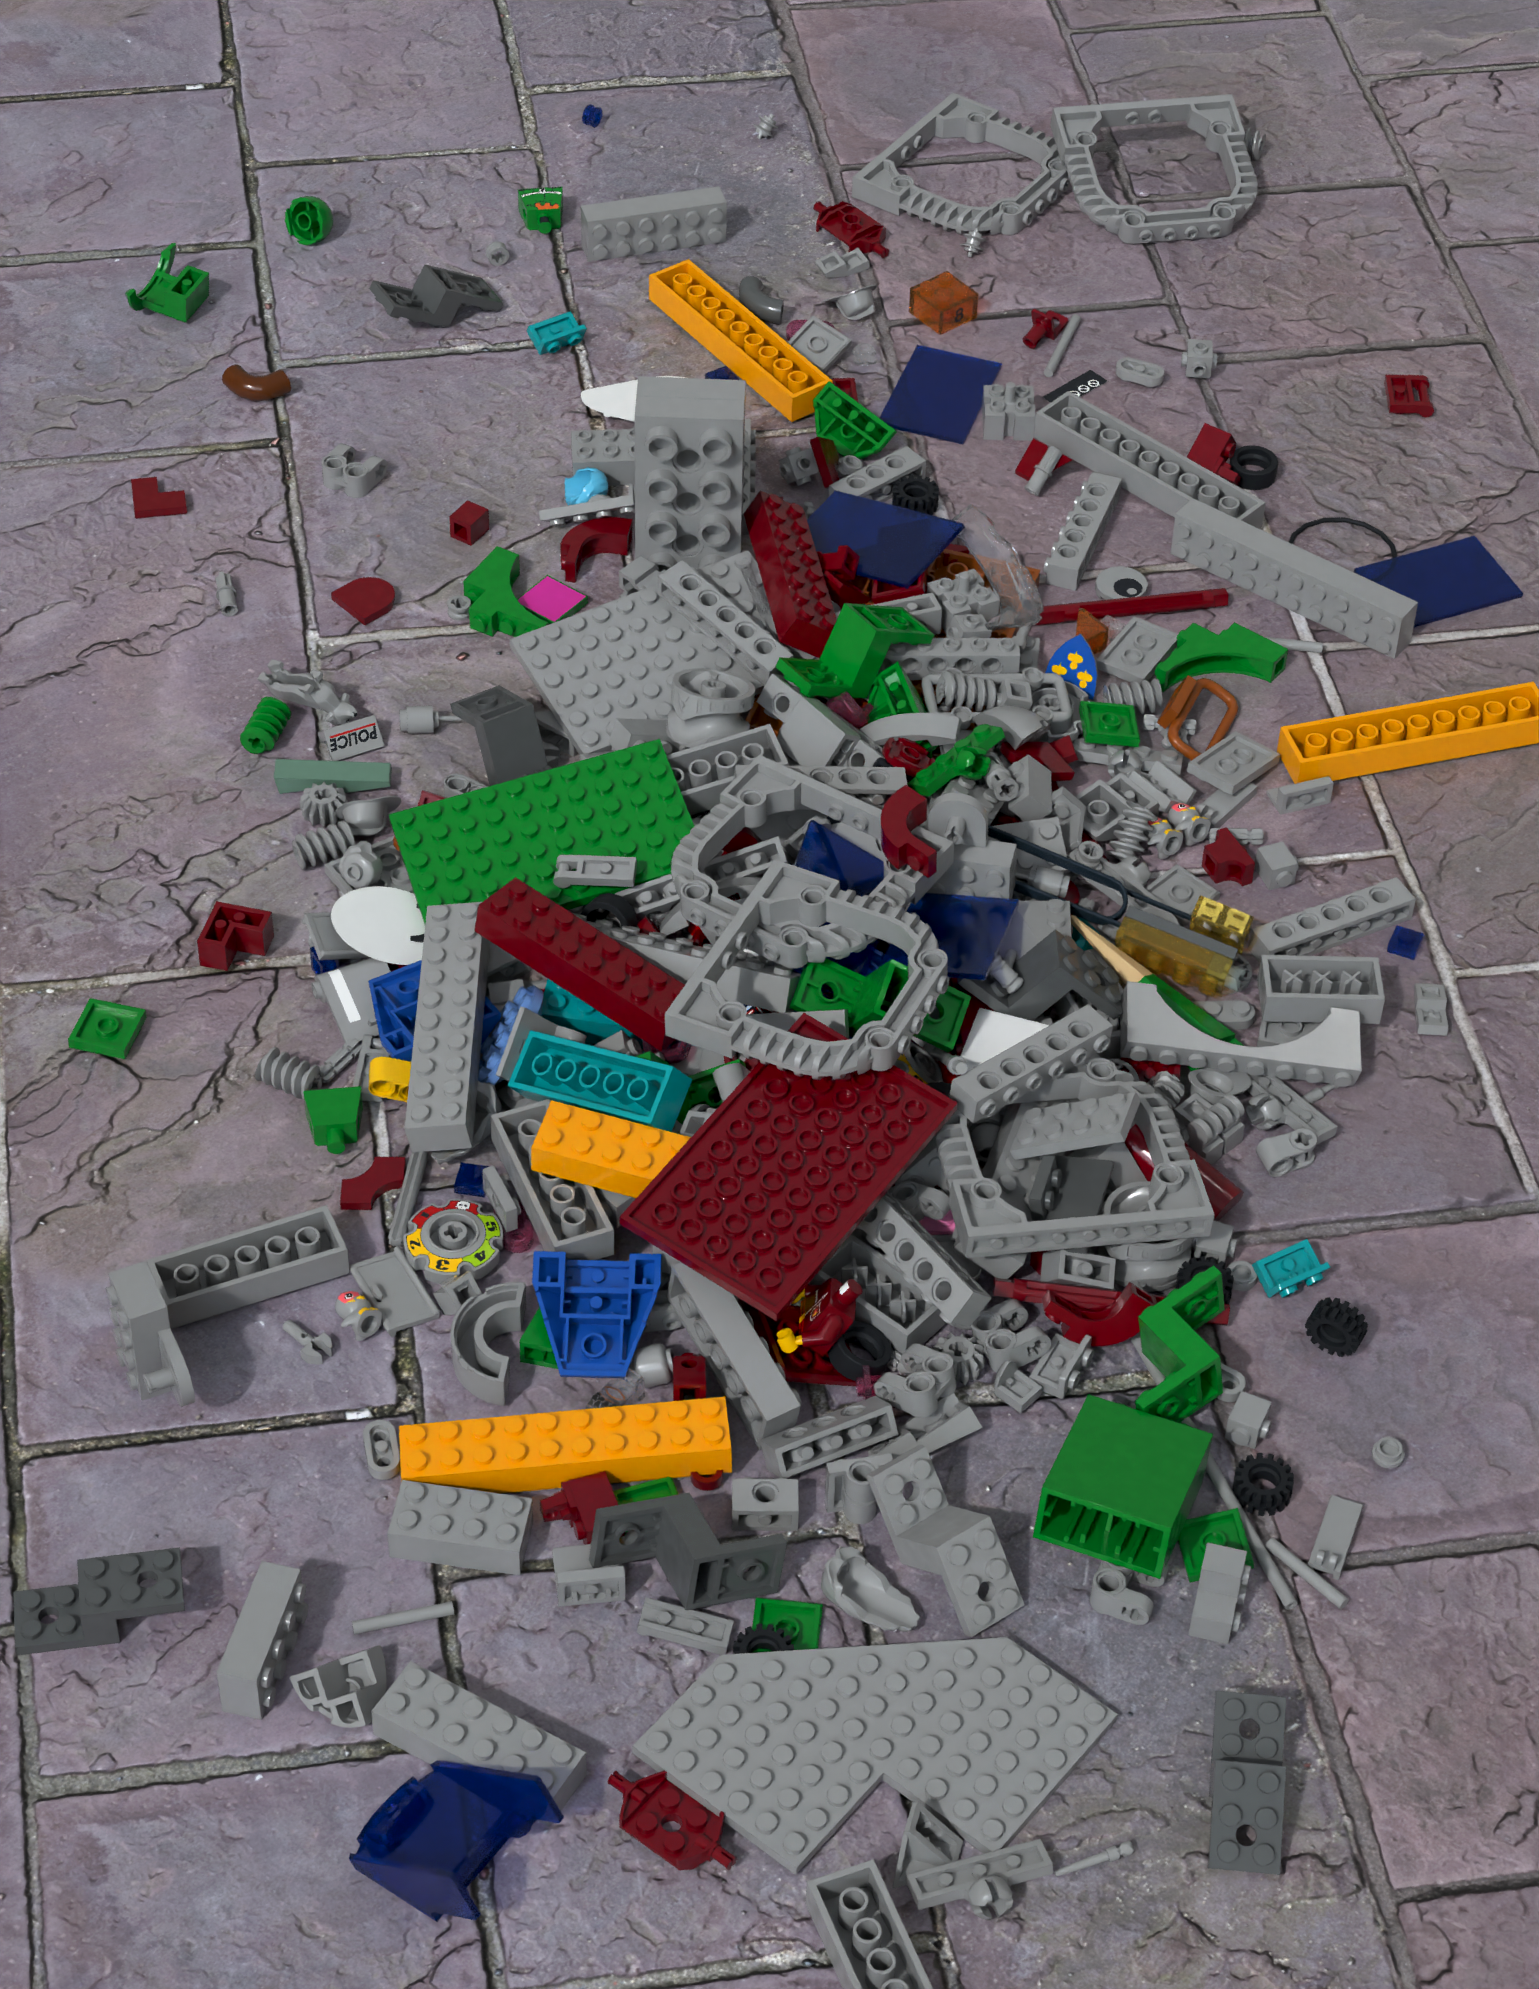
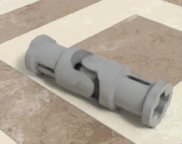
(1000, 778)

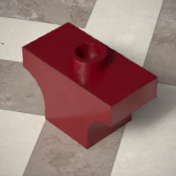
(1227, 859)

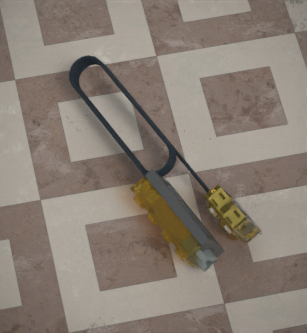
(1192, 956)

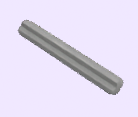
(407, 1197)

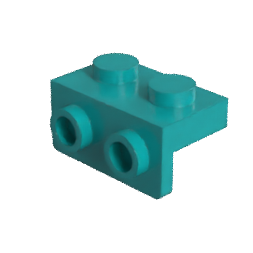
(556, 333)
(1288, 1268)

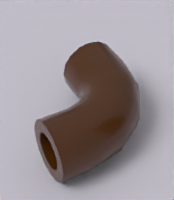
(256, 387)

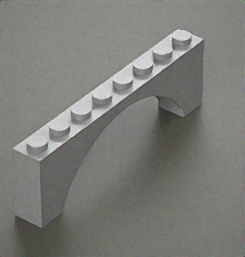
(1158, 1034)

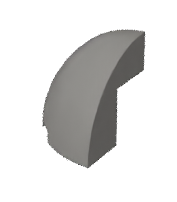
(1018, 723)
(345, 1687)

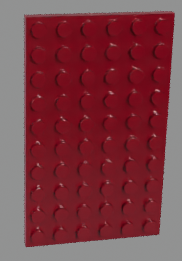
(786, 1174)

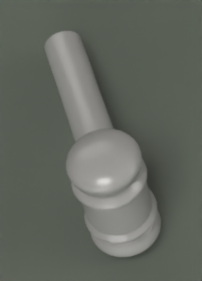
(1003, 971)

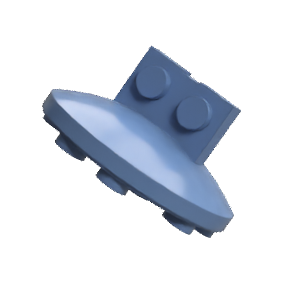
(494, 1047)

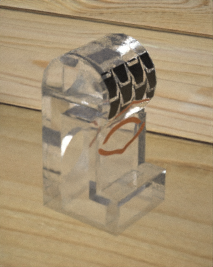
(620, 1392)

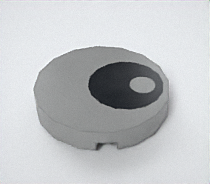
(1120, 583)

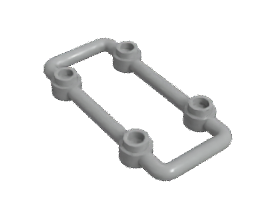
(1031, 675)

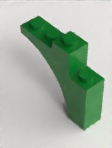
(492, 597)
(1231, 651)

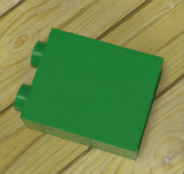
(1123, 1486)

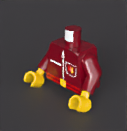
(823, 1315)

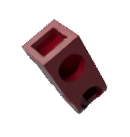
(841, 563)

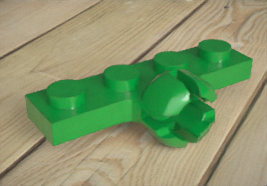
(962, 760)

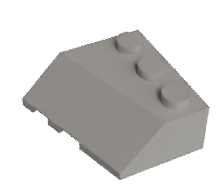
(1034, 922)

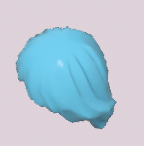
(584, 485)

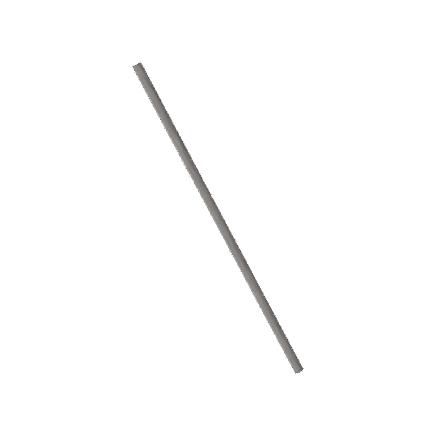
(1229, 1498)

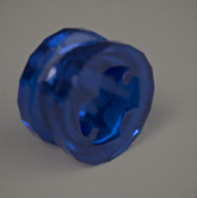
(592, 115)

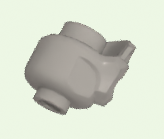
(360, 865)

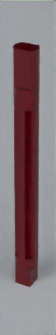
(1136, 605)
(1077, 1295)

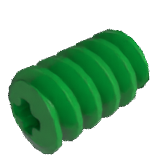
(265, 725)

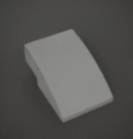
(1107, 801)

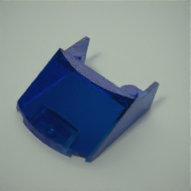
(445, 1830)

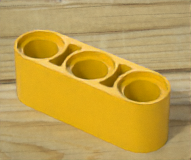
(389, 1078)

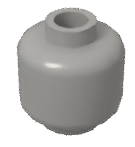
(654, 1364)

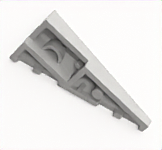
(944, 1426)

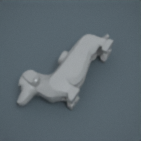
(309, 691)

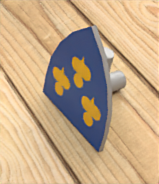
(1076, 664)

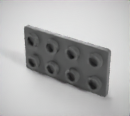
(1069, 1189)

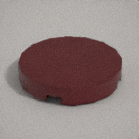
(906, 754)

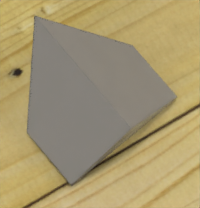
(925, 1844)

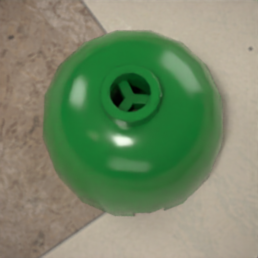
(309, 219)

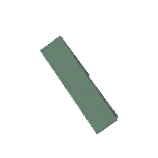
(351, 776)

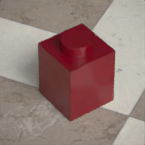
(469, 522)

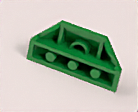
(849, 424)
(894, 695)

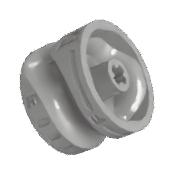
(708, 706)
(1145, 1264)

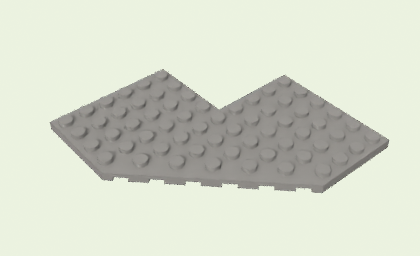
(811, 1732)

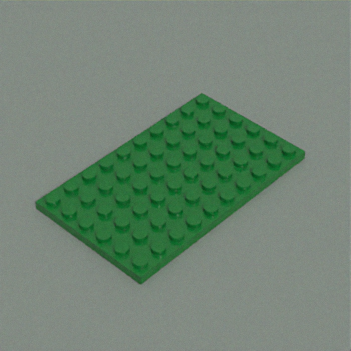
(594, 807)

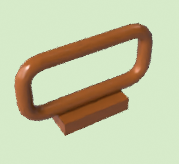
(1182, 703)

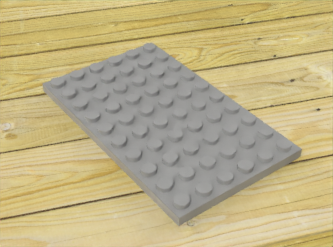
(625, 656)

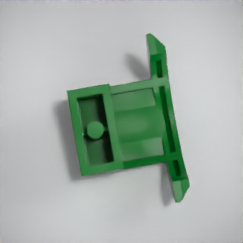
(172, 295)

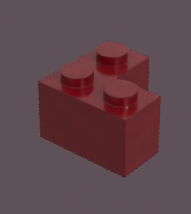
(233, 930)

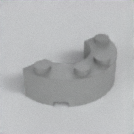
(477, 1324)

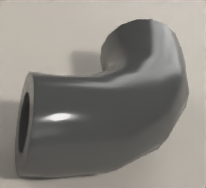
(761, 305)

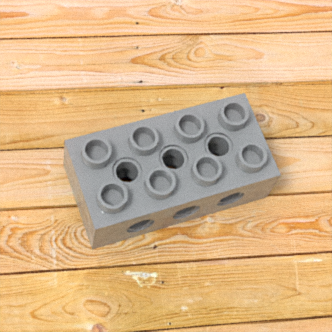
(689, 470)

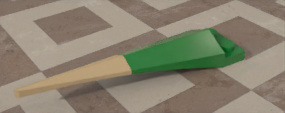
(1132, 971)

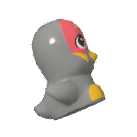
(1188, 820)
(1164, 837)
(358, 1313)

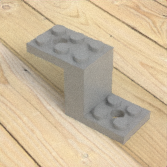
(945, 1540)

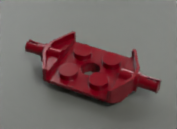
(852, 227)
(652, 1803)

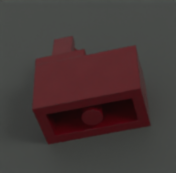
(1212, 451)
(579, 1502)

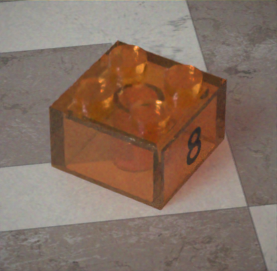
(943, 302)

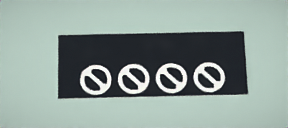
(1078, 386)

